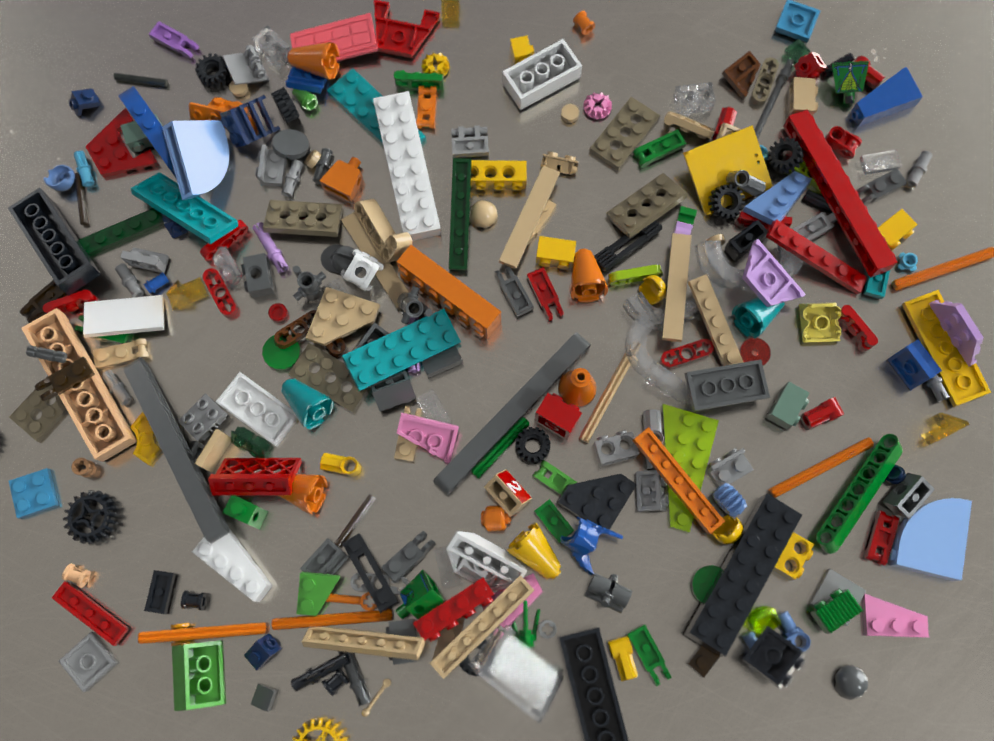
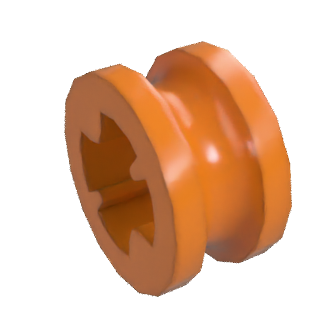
(366, 606)

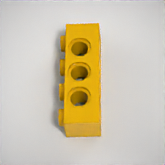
(499, 169)

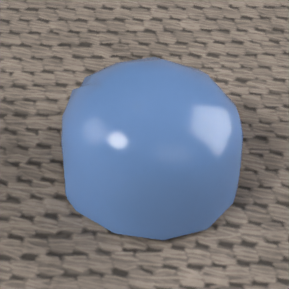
(60, 178)

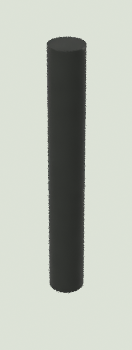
(140, 79)

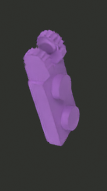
(172, 39)

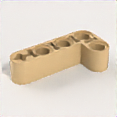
(387, 243)

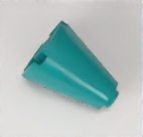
(754, 316)
(307, 403)

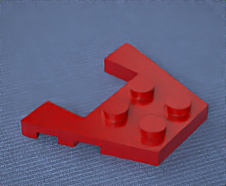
(398, 36)
(111, 152)

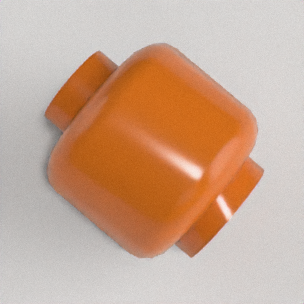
(495, 518)

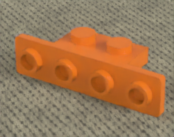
(212, 111)

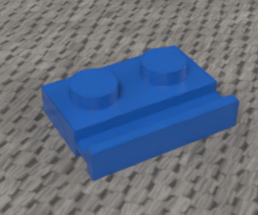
(305, 81)

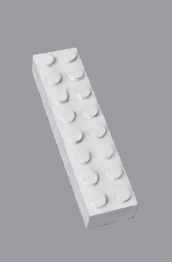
(407, 166)

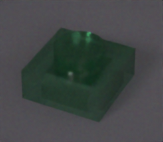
(796, 50)

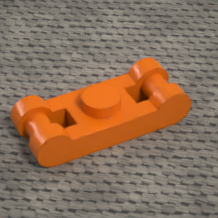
(426, 107)

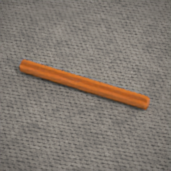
(943, 268)
(821, 467)
(331, 619)
(201, 633)

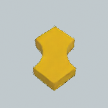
(146, 447)

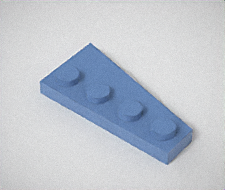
(778, 199)

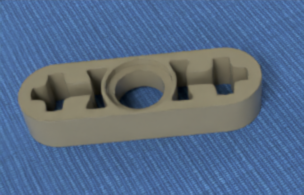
(765, 88)

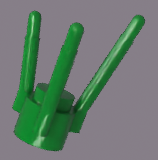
(525, 635)

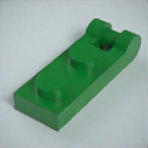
(659, 148)

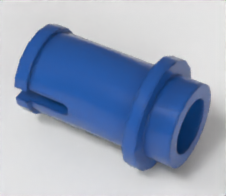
(156, 283)

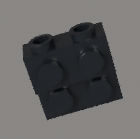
(775, 658)

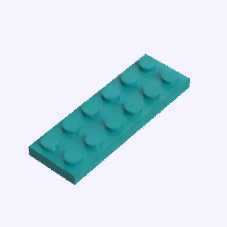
(356, 98)
(193, 214)
(400, 349)

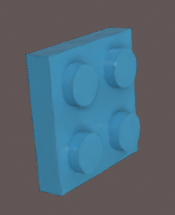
(797, 20)
(33, 493)

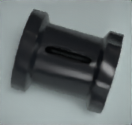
(193, 600)
(334, 682)

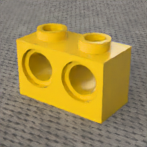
(797, 560)

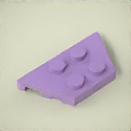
(768, 277)
(960, 328)

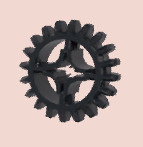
(97, 529)

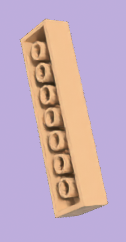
(88, 402)

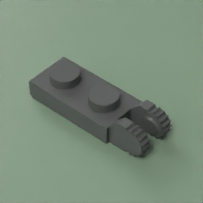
(882, 186)
(514, 292)
(407, 558)

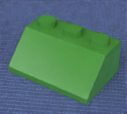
(197, 675)

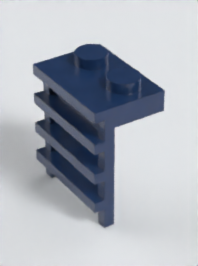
(240, 127)

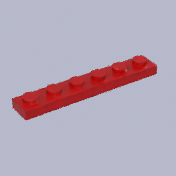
(816, 257)

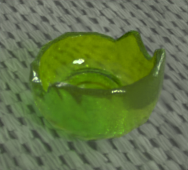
(762, 617)

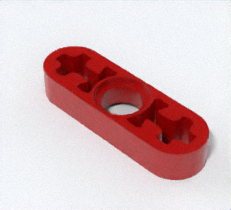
(227, 240)
(220, 285)
(697, 344)

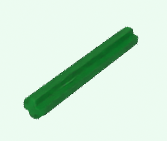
(500, 447)

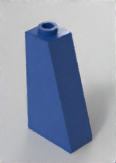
(891, 97)

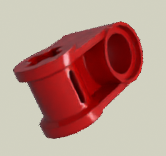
(843, 142)

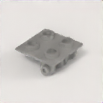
(245, 67)
(202, 418)

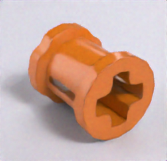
(584, 23)

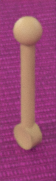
(386, 683)

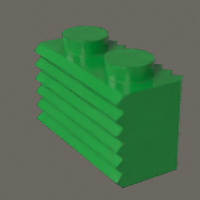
(836, 610)

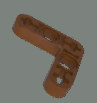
(284, 332)

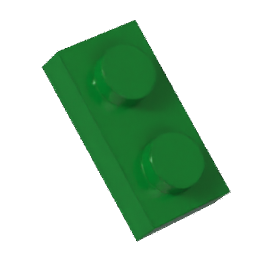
(553, 520)

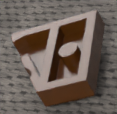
(742, 73)

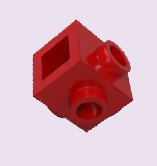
(810, 66)

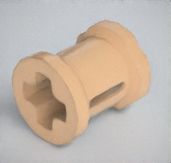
(76, 575)

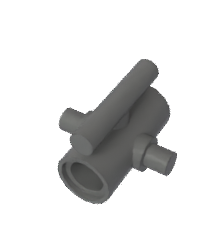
(308, 284)
(416, 307)
(608, 592)

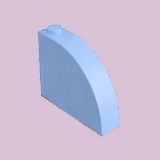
(197, 155)
(934, 539)

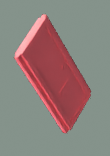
(352, 36)

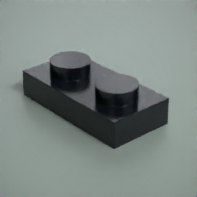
(160, 592)

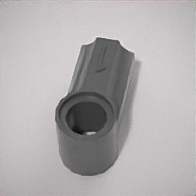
(747, 182)

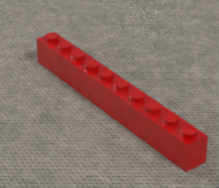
(840, 194)

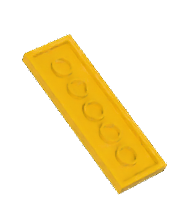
(958, 379)

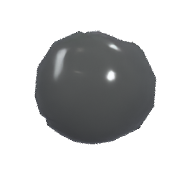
(851, 682)

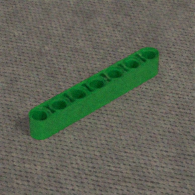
(859, 502)

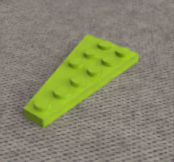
(690, 442)

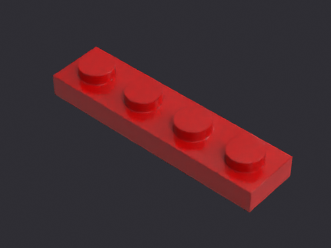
(90, 613)

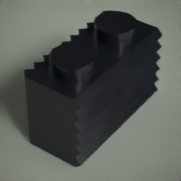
(742, 242)

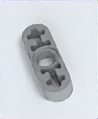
(363, 588)

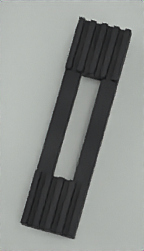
(607, 259)
(382, 597)

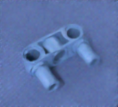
(791, 629)

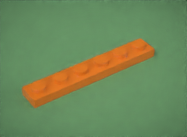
(678, 480)

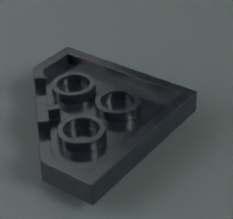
(598, 498)

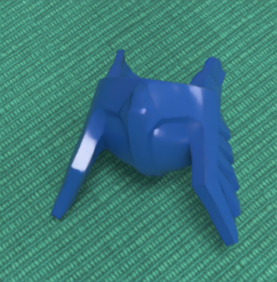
(585, 541)

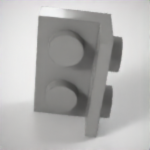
(271, 167)
(145, 259)
(730, 468)
(651, 491)

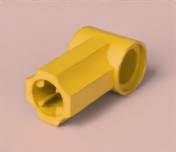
(339, 464)
(622, 654)

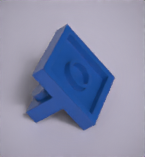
(914, 364)

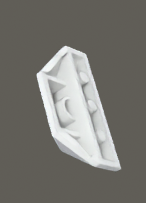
(478, 558)

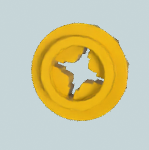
(442, 67)

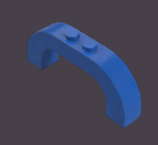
(147, 122)

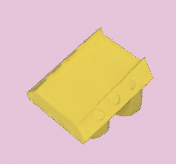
(820, 322)

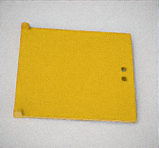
(715, 160)

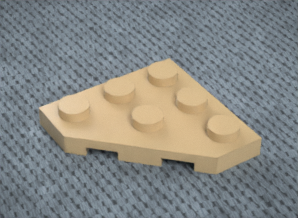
(340, 316)

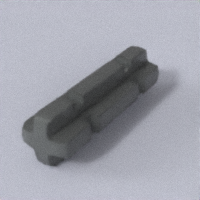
(46, 354)

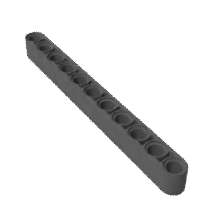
(507, 417)
(176, 451)

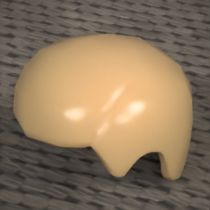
(483, 214)

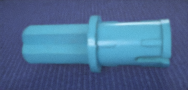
(83, 169)

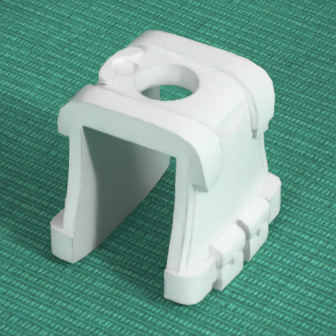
(363, 260)

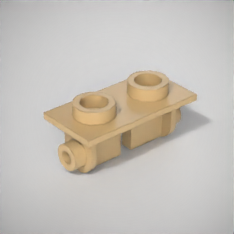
(567, 163)

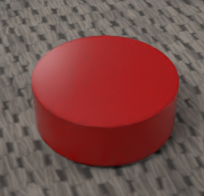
(278, 312)

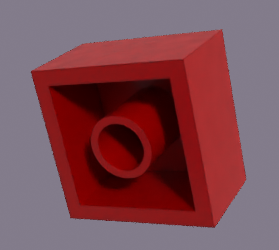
(558, 415)

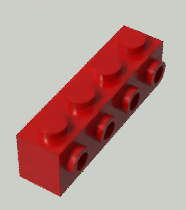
(453, 609)

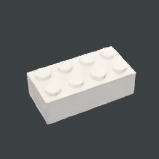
(541, 74)

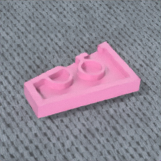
(891, 620)

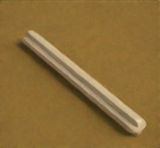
(605, 399)

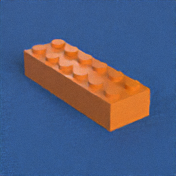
(449, 292)

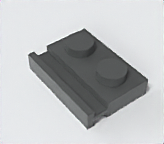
(325, 559)

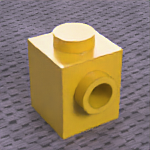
(520, 49)

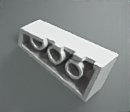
(235, 565)

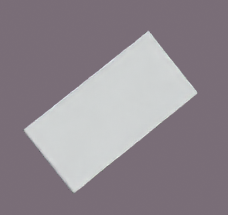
(123, 316)
(257, 409)

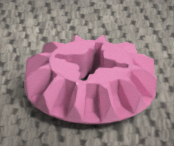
(597, 112)

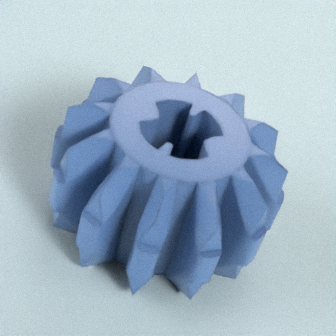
(729, 500)

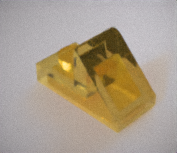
(450, 10)
(184, 294)
(946, 426)

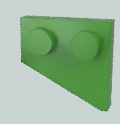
(314, 591)

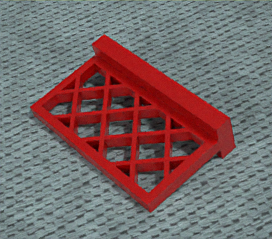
(250, 483)

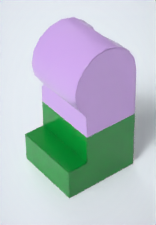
(685, 220)

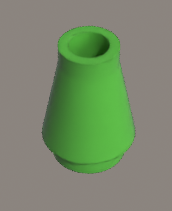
(306, 99)

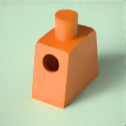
(343, 179)

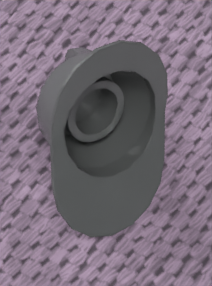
(337, 258)

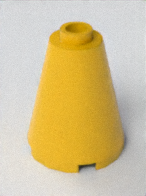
(535, 552)

